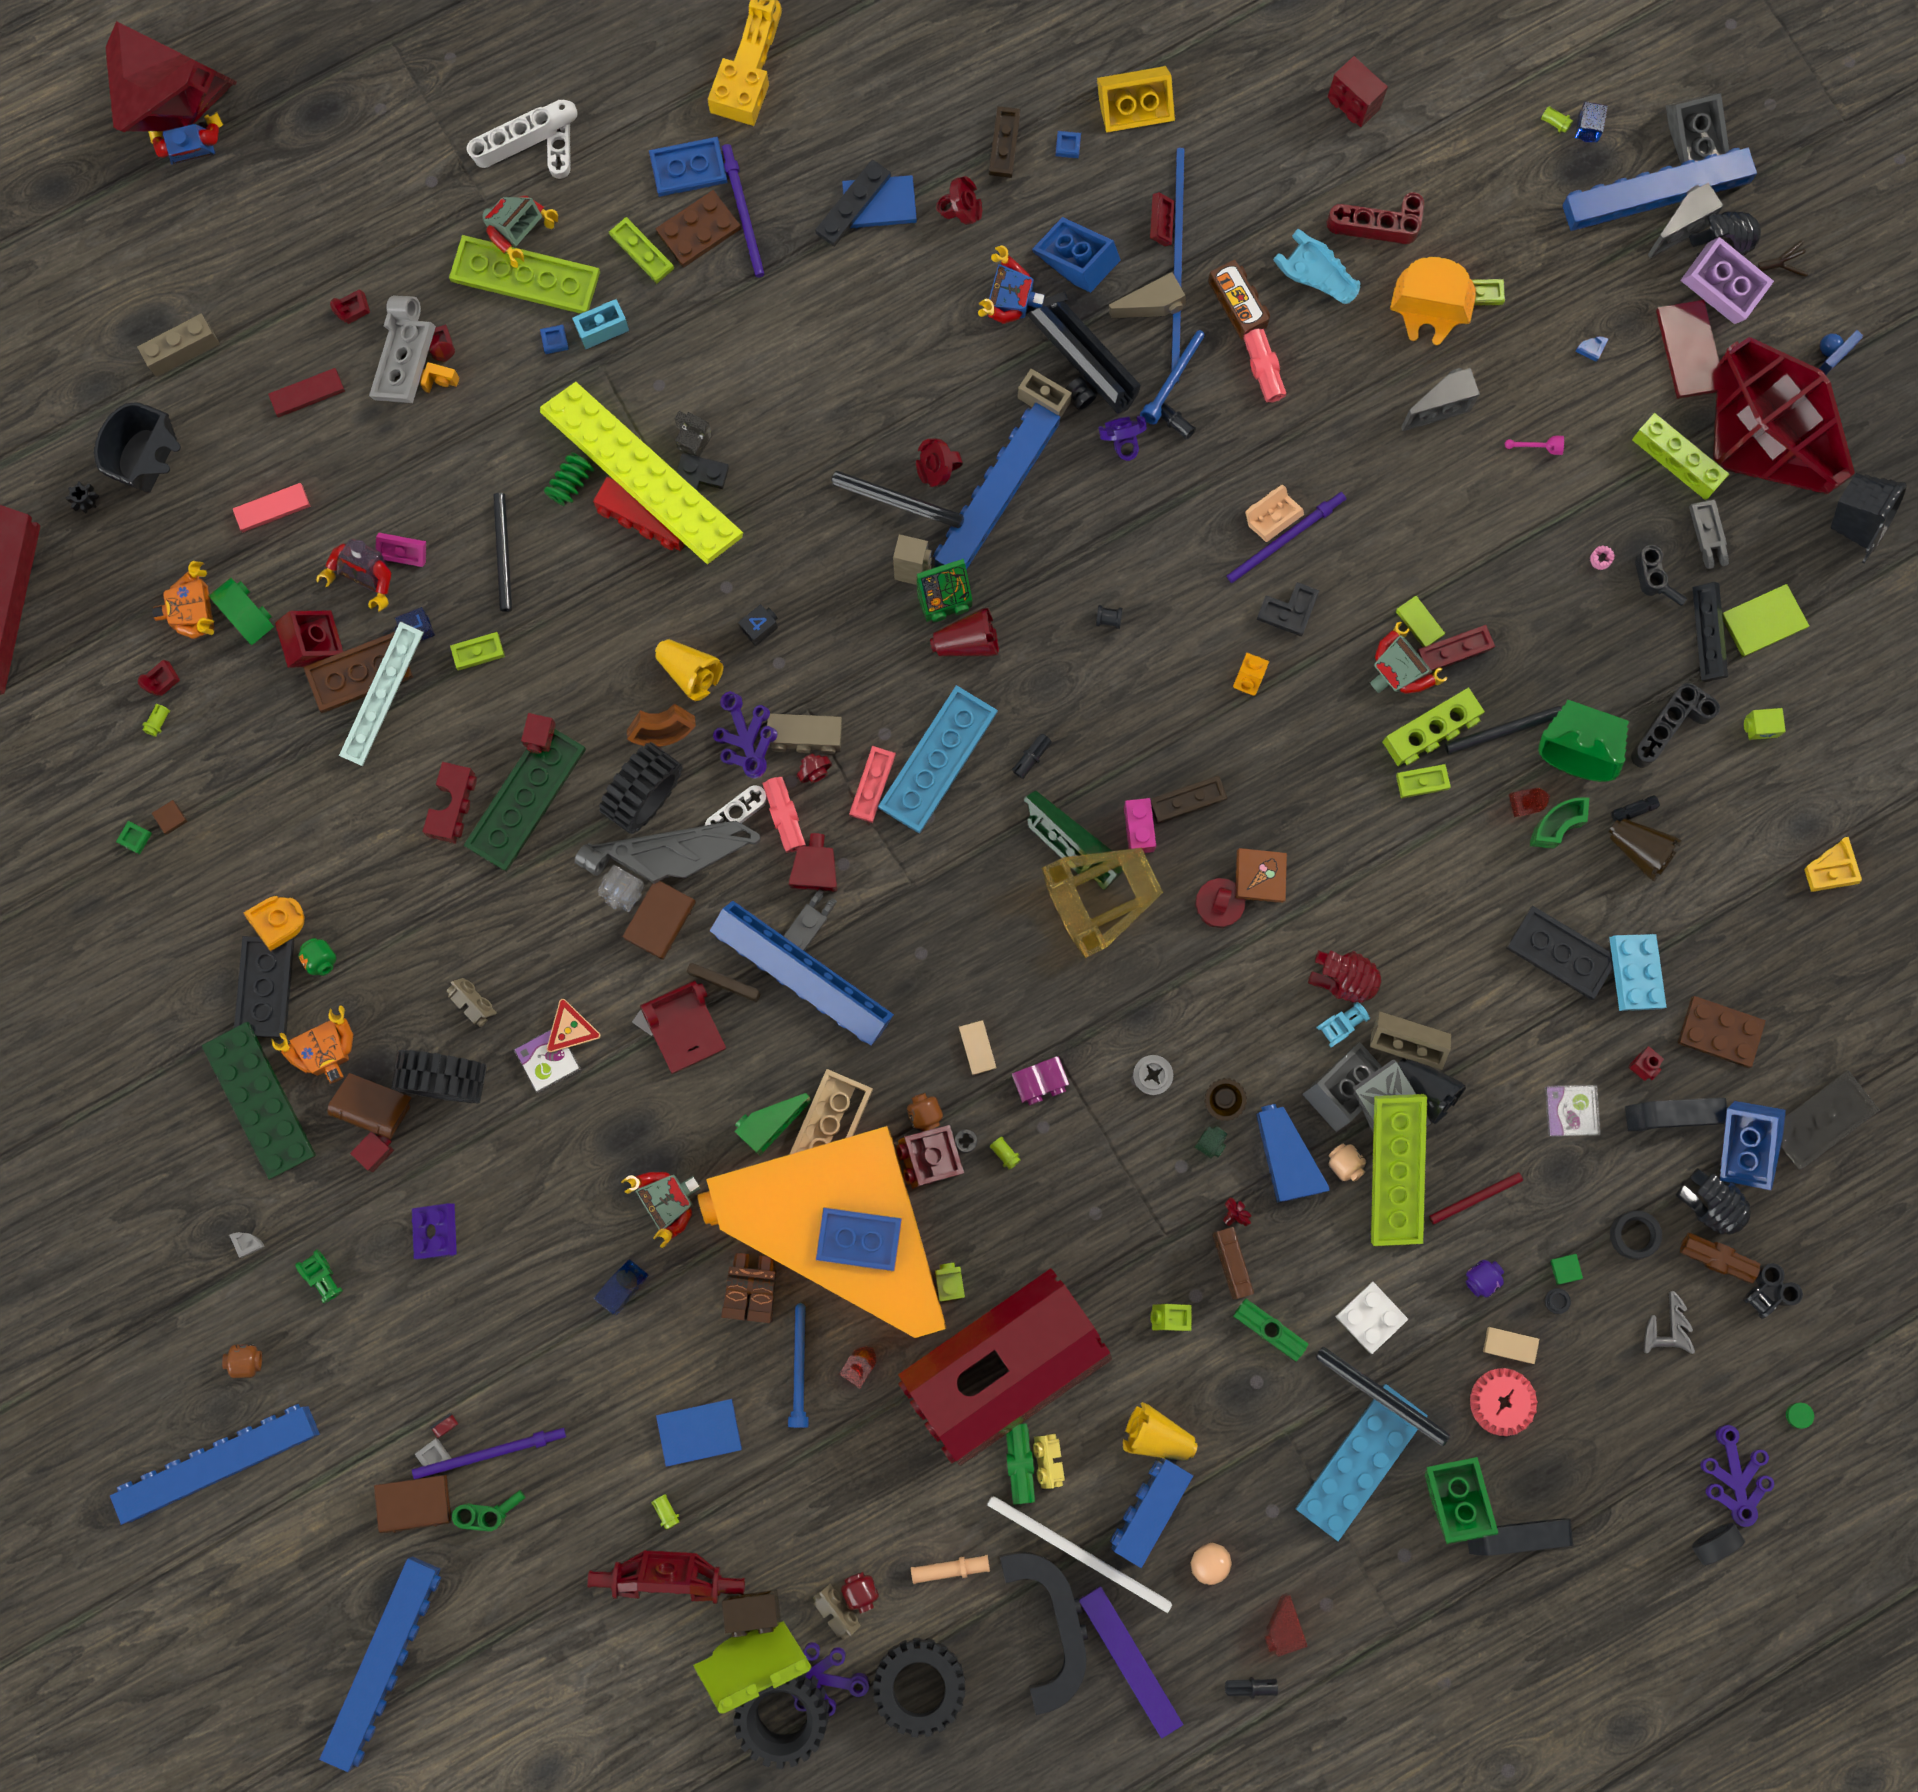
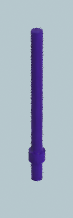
(732, 169)
(1323, 510)
(538, 1439)

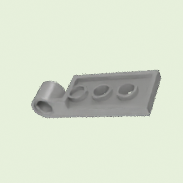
(404, 336)

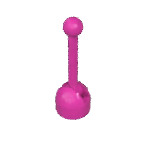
(1554, 445)

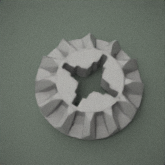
(1154, 1063)

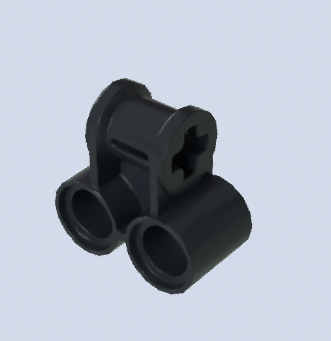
(1768, 1294)

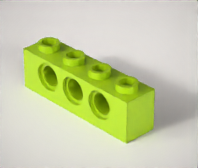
(1680, 456)
(1463, 704)

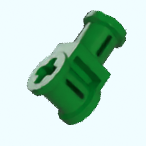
(318, 1274)

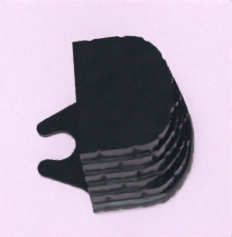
(135, 445)
(1867, 510)

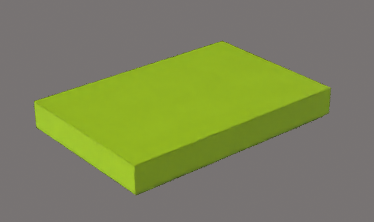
(1764, 620)

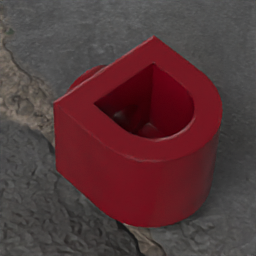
(1646, 1064)

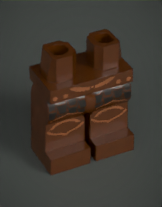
(754, 1282)

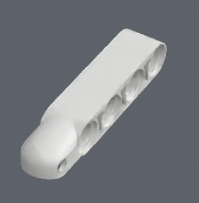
(511, 131)

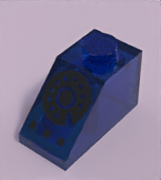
(621, 1287)

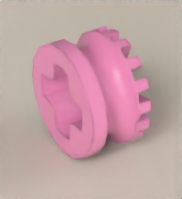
(1609, 557)

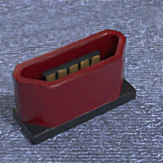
(444, 1425)

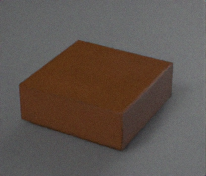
(169, 817)

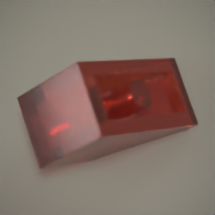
(1285, 1629)

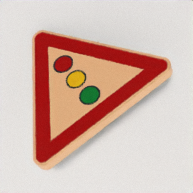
(569, 1029)

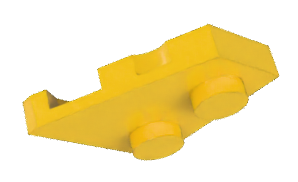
(1834, 868)

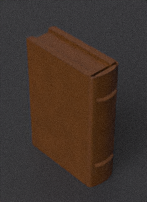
(659, 919)
(369, 1106)
(1233, 1263)
(412, 1504)

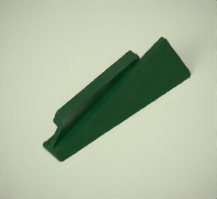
(1066, 836)

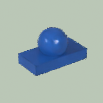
(1836, 349)

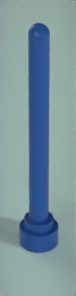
(1153, 410)
(798, 1416)

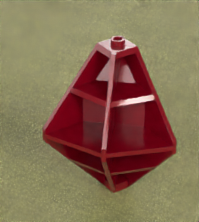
(157, 85)
(1779, 420)

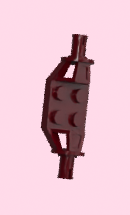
(666, 1574)

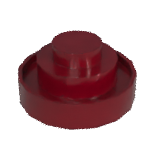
(813, 768)

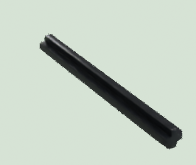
(897, 499)
(1383, 1396)

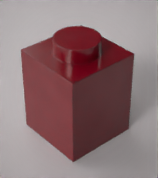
(538, 733)
(372, 1151)

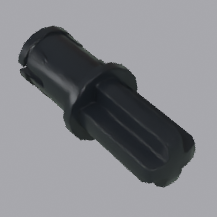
(1176, 421)
(1031, 756)
(1251, 1687)

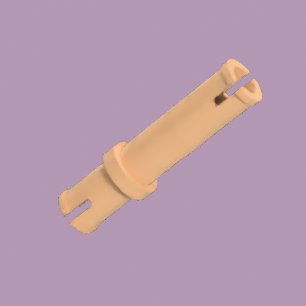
(950, 1569)

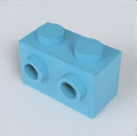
(601, 324)

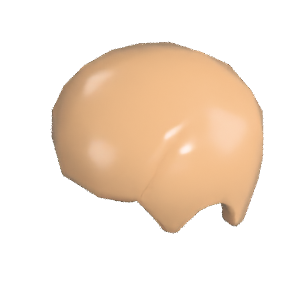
(1211, 1564)

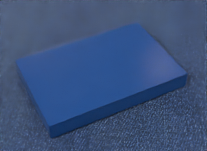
(688, 166)
(890, 206)
(858, 1239)
(699, 1432)

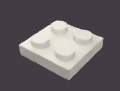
(1371, 1317)

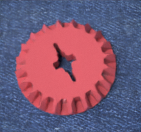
(1485, 1402)

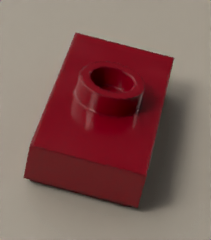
(1162, 219)

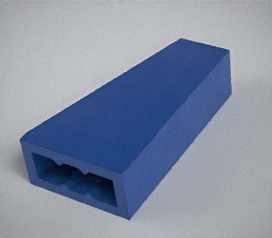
(1288, 1159)

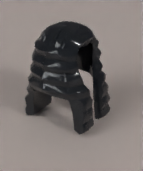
(1738, 226)
(1726, 1204)

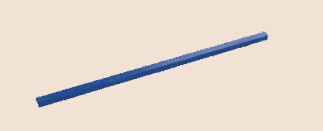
(1178, 250)

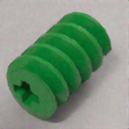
(568, 479)

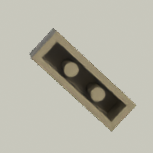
(178, 345)
(911, 558)
(806, 733)
(1410, 1040)

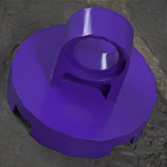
(1122, 432)

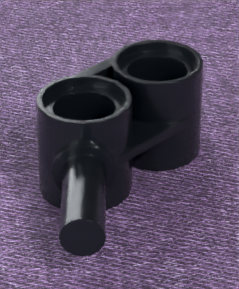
(1654, 570)

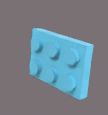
(1637, 972)

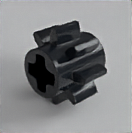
(82, 497)

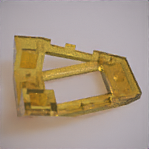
(1066, 899)

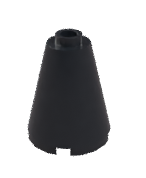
(1439, 1088)

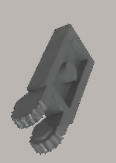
(1709, 532)
(809, 922)

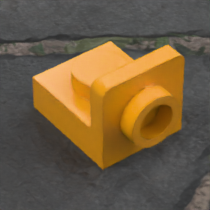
(441, 375)

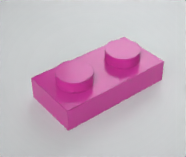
(401, 549)

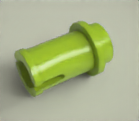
(1557, 119)
(156, 720)
(1005, 1153)
(665, 1512)

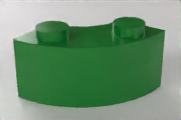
(241, 611)
(1557, 821)

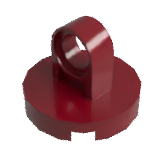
(963, 201)
(936, 462)
(1218, 903)

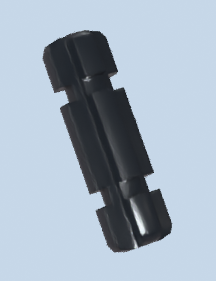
(1636, 808)

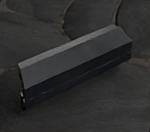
(1087, 355)

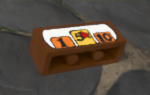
(1238, 298)

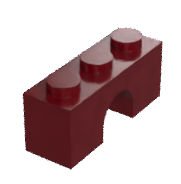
(447, 823)

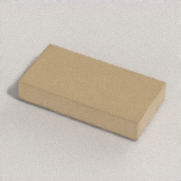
(977, 1047)
(1511, 1345)

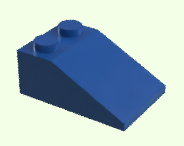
(1078, 253)
(1752, 1144)

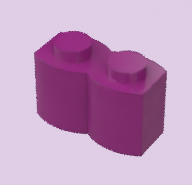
(1040, 1080)

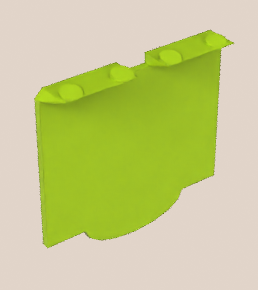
(749, 1665)

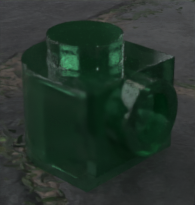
(1211, 1142)

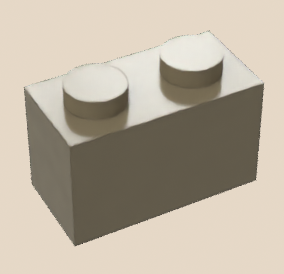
(1044, 392)

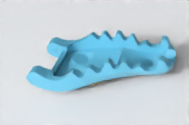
(1317, 267)

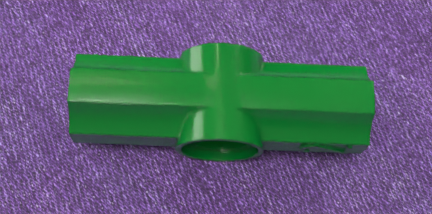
(1257, 1319)
(1020, 1465)

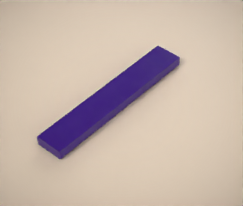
(1131, 1662)

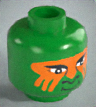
(317, 957)

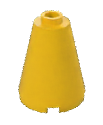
(689, 668)
(1157, 1436)

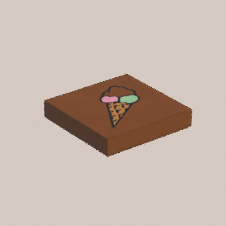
(1261, 875)

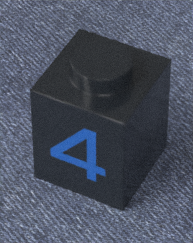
(758, 624)

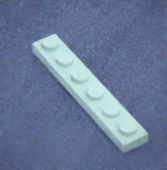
(381, 693)

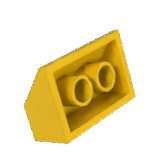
(1136, 99)

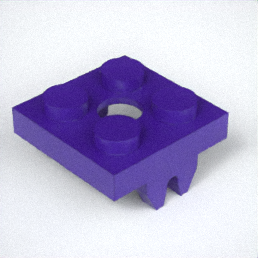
(444, 1241)

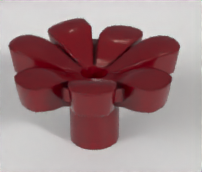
(1236, 1213)

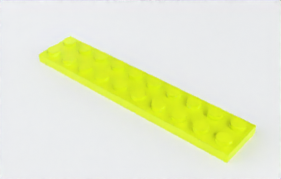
(641, 472)

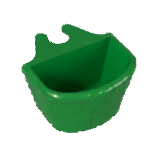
(1585, 743)

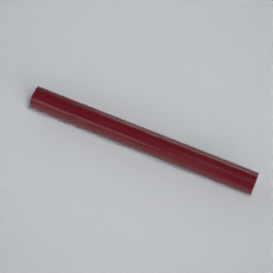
(1476, 1198)

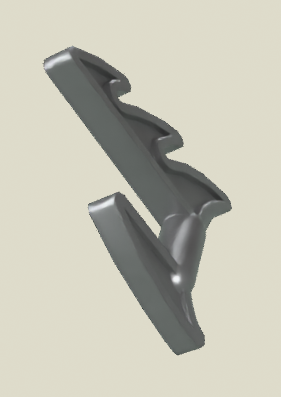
(1678, 1336)

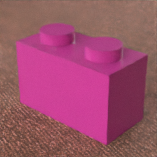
(1140, 824)

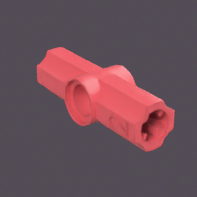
(1264, 365)
(783, 814)

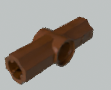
(1720, 1258)

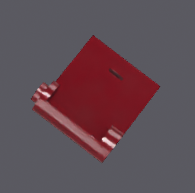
(682, 1023)

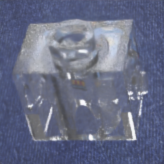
(620, 889)

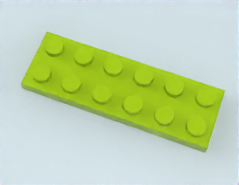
(536, 279)
(1398, 1169)

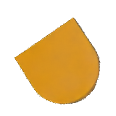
(276, 920)

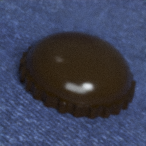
(1225, 1099)

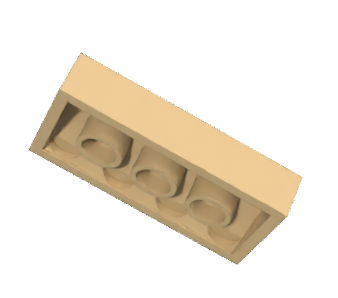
(827, 1110)

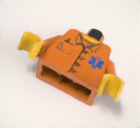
(188, 604)
(320, 1048)

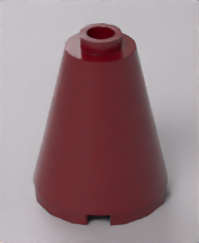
(967, 636)

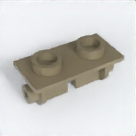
(463, 993)
(830, 1602)

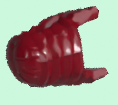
(1354, 975)

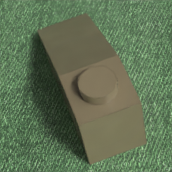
(1154, 299)

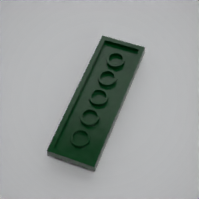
(523, 801)
(258, 1100)

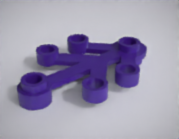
(746, 736)
(1737, 1480)
(832, 1680)

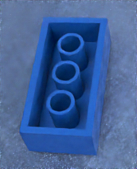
(1151, 1512)

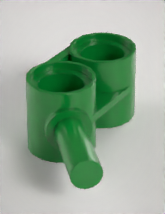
(479, 1513)

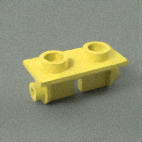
(1048, 1473)

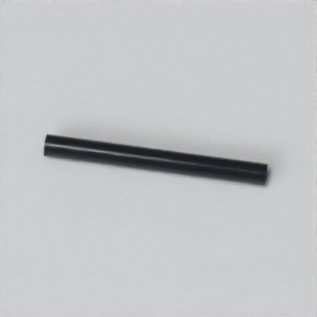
(502, 552)
(1501, 730)

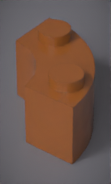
(661, 727)

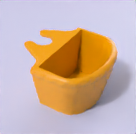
(1434, 294)

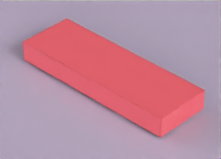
(271, 507)
(872, 784)

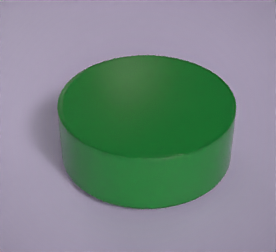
(1800, 1415)

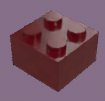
(1357, 92)

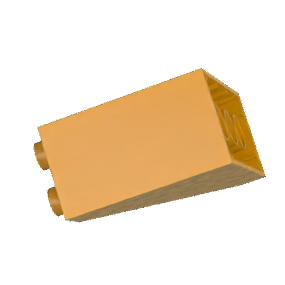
(781, 1210)

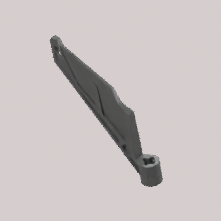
(668, 853)

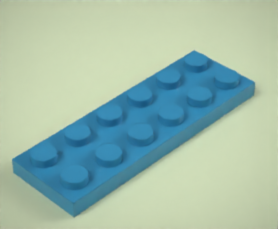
(937, 759)
(1357, 1468)

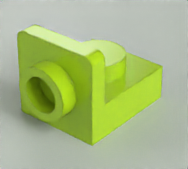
(949, 1282)
(1171, 1317)

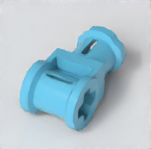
(1339, 1025)

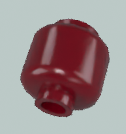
(860, 1592)

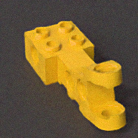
(741, 83)

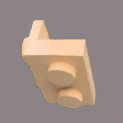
(1273, 513)

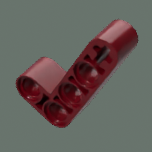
(1375, 217)

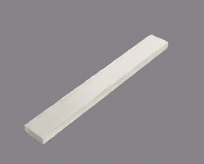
(1079, 1553)

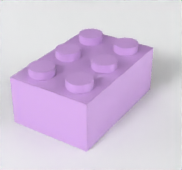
(1727, 280)

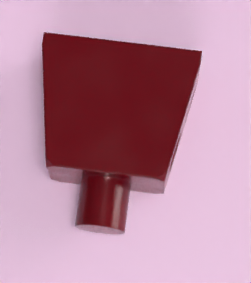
(814, 866)

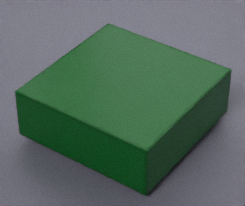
(134, 837)
(1566, 1269)

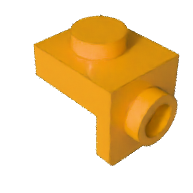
(1250, 674)

